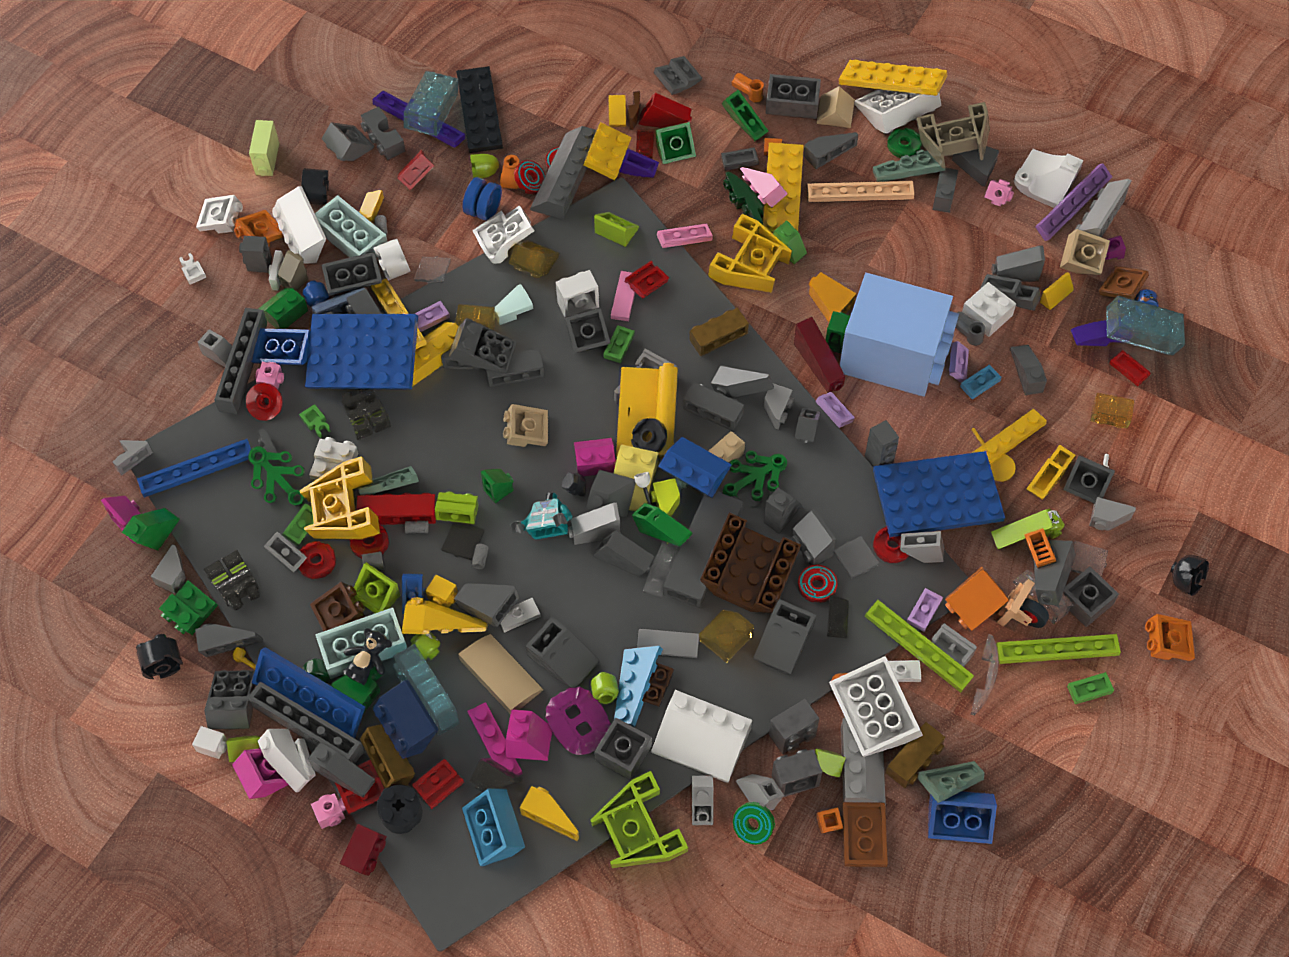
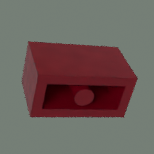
(363, 850)

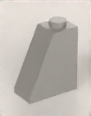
(595, 524)

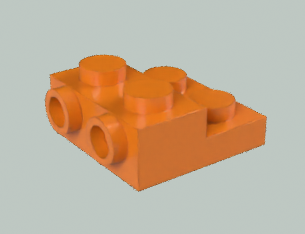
(258, 224)
(1170, 638)

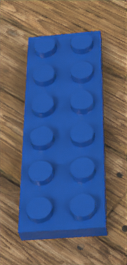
(308, 692)

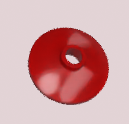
(256, 405)

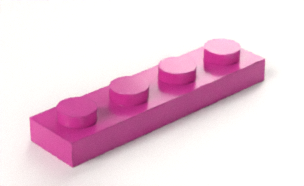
(492, 737)

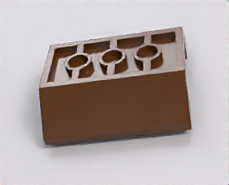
(748, 566)

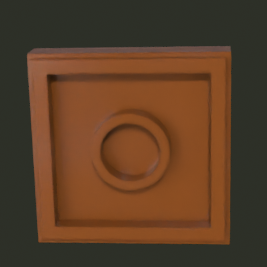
(1124, 282)

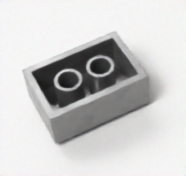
(793, 96)

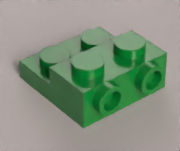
(188, 608)

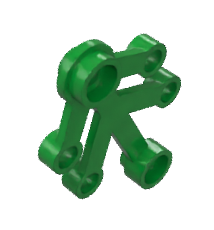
(274, 474)
(756, 474)

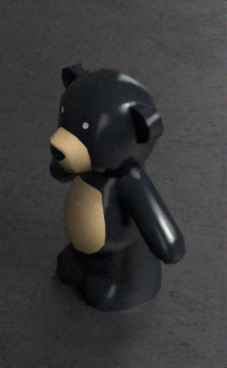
(366, 656)

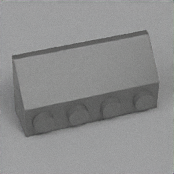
(1105, 208)
(861, 775)

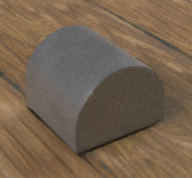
(375, 560)

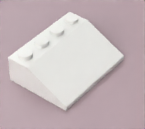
(894, 109)
(875, 708)
(701, 736)

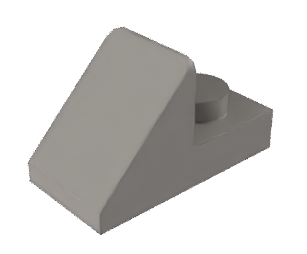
(134, 453)

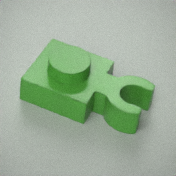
(315, 419)

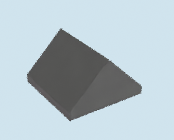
(1089, 479)

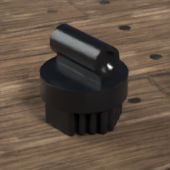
(574, 484)

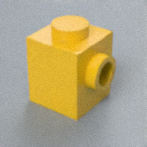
(441, 591)

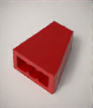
(664, 112)

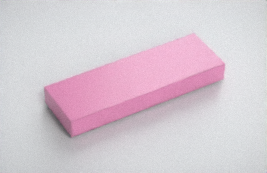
(684, 235)
(623, 299)

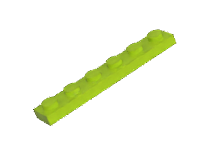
(919, 646)
(1058, 649)

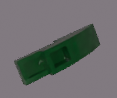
(743, 196)

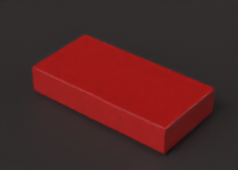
(1130, 368)

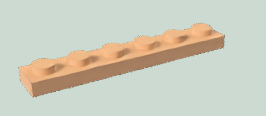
(860, 191)

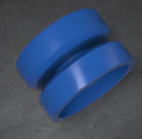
(482, 199)

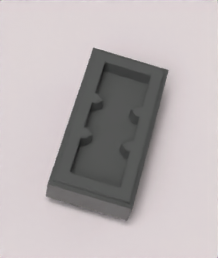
(739, 159)

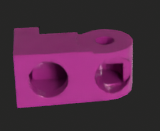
(1116, 248)

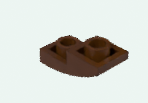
(659, 683)

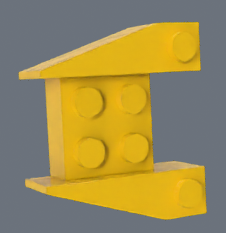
(754, 260)
(334, 503)

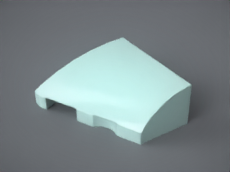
(513, 304)

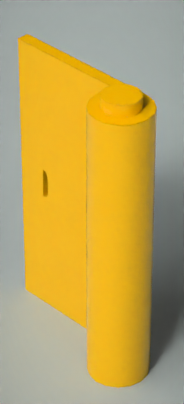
(648, 395)

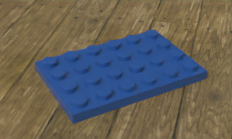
(361, 351)
(938, 494)

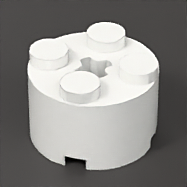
(392, 259)

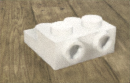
(219, 214)
(330, 455)

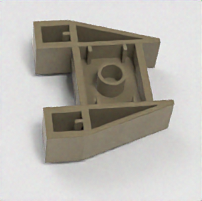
(955, 135)

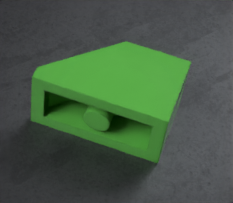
(791, 239)

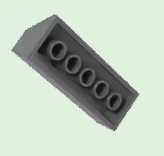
(564, 174)

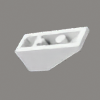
(283, 756)

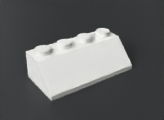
(299, 225)

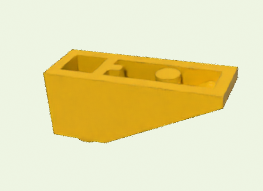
(543, 809)

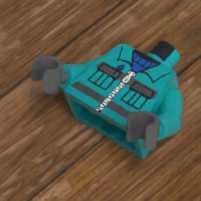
(546, 519)

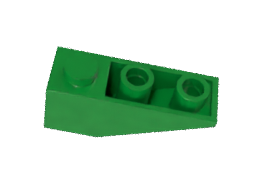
(657, 524)

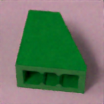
(151, 527)

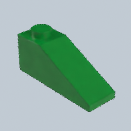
(744, 115)

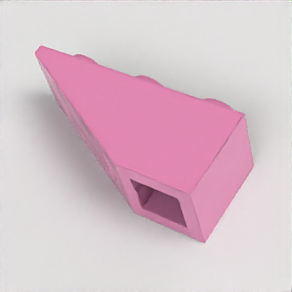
(764, 184)

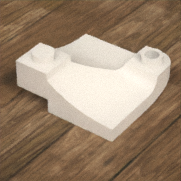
(1047, 176)
(502, 233)

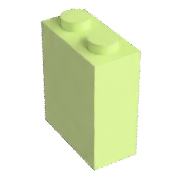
(264, 148)

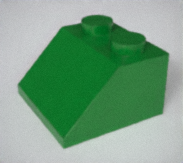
(284, 308)

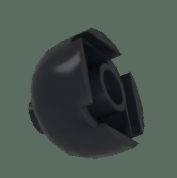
(1189, 572)

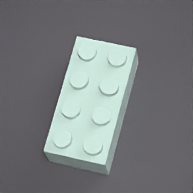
(349, 228)
(336, 640)

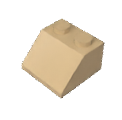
(1084, 253)

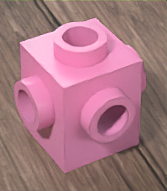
(993, 194)
(270, 373)
(329, 810)

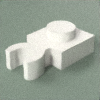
(192, 270)

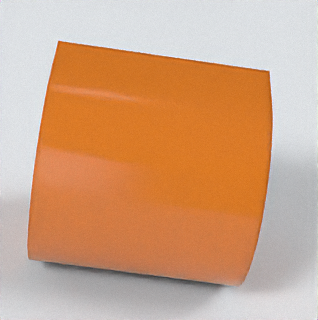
(829, 820)

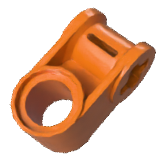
(507, 176)

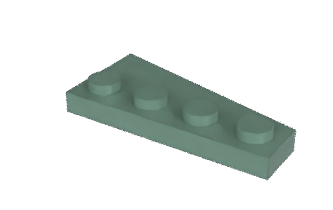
(906, 167)

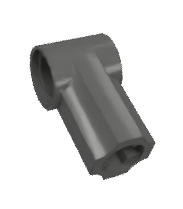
(972, 330)

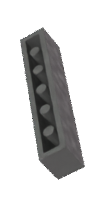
(239, 362)
(304, 722)

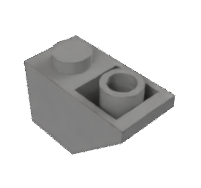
(215, 347)
(777, 403)
(760, 790)
(702, 800)

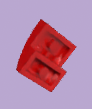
(355, 802)

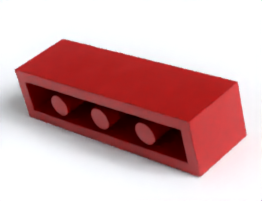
(400, 508)

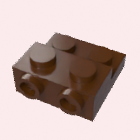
(337, 607)

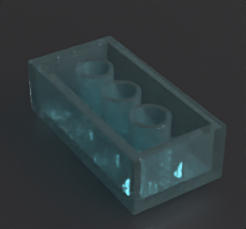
(431, 103)
(1145, 325)
(412, 666)

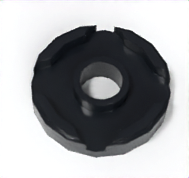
(658, 431)

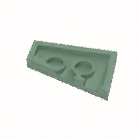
(390, 481)

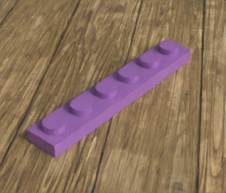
(1073, 202)

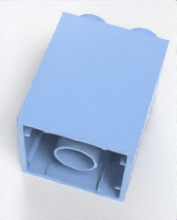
(898, 335)

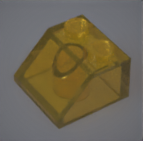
(533, 258)
(726, 634)

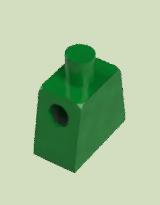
(362, 694)

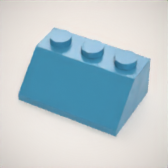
(493, 826)

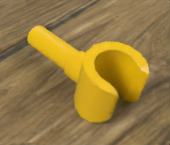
(238, 656)

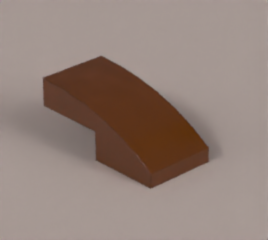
(634, 110)

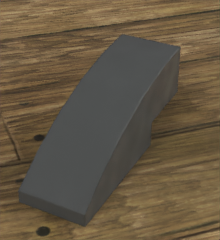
(1024, 296)

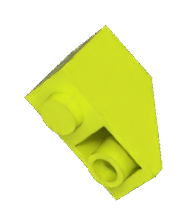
(666, 495)

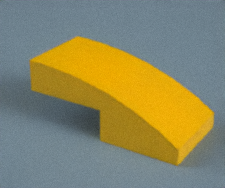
(617, 110)

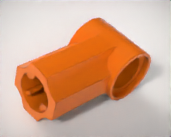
(751, 87)

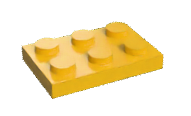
(607, 151)

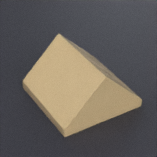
(836, 108)

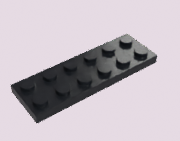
(479, 109)

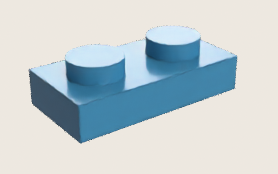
(980, 381)

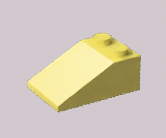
(633, 462)

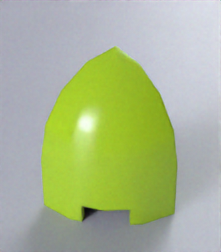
(484, 165)
(238, 744)
(830, 762)

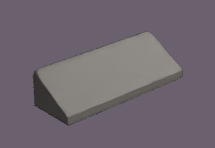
(673, 643)

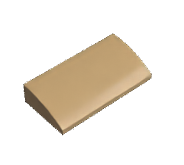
(500, 673)

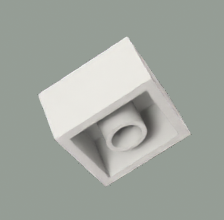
(577, 294)
(989, 308)

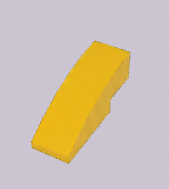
(1051, 472)

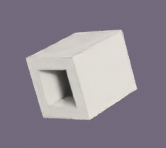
(210, 742)

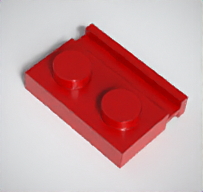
(646, 279)
(438, 783)

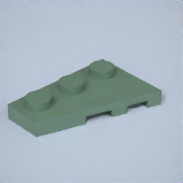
(951, 779)

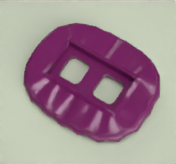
(565, 728)

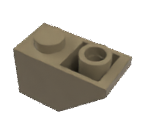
(292, 271)

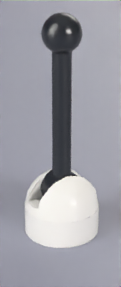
(643, 480)

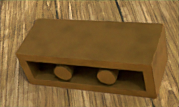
(719, 331)
(916, 756)
(385, 759)

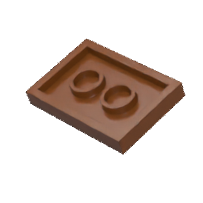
(864, 834)

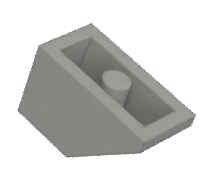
(1110, 514)
(923, 546)
(285, 552)
(170, 571)

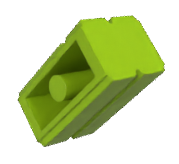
(456, 507)

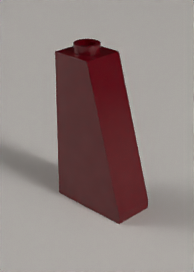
(818, 355)

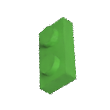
(619, 344)
(295, 530)
(1090, 688)

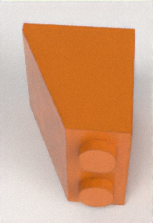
(976, 599)

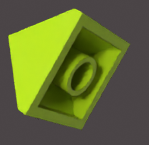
(614, 228)
(375, 589)

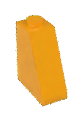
(830, 295)

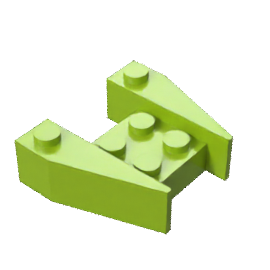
(633, 829)

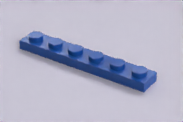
(194, 468)

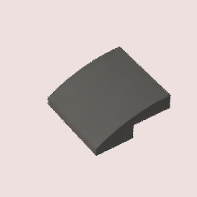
(677, 75)

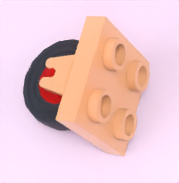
(1023, 607)

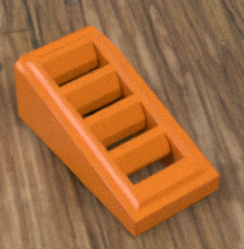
(1037, 536)

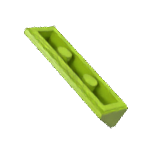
(1015, 531)

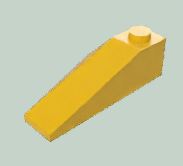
(424, 616)

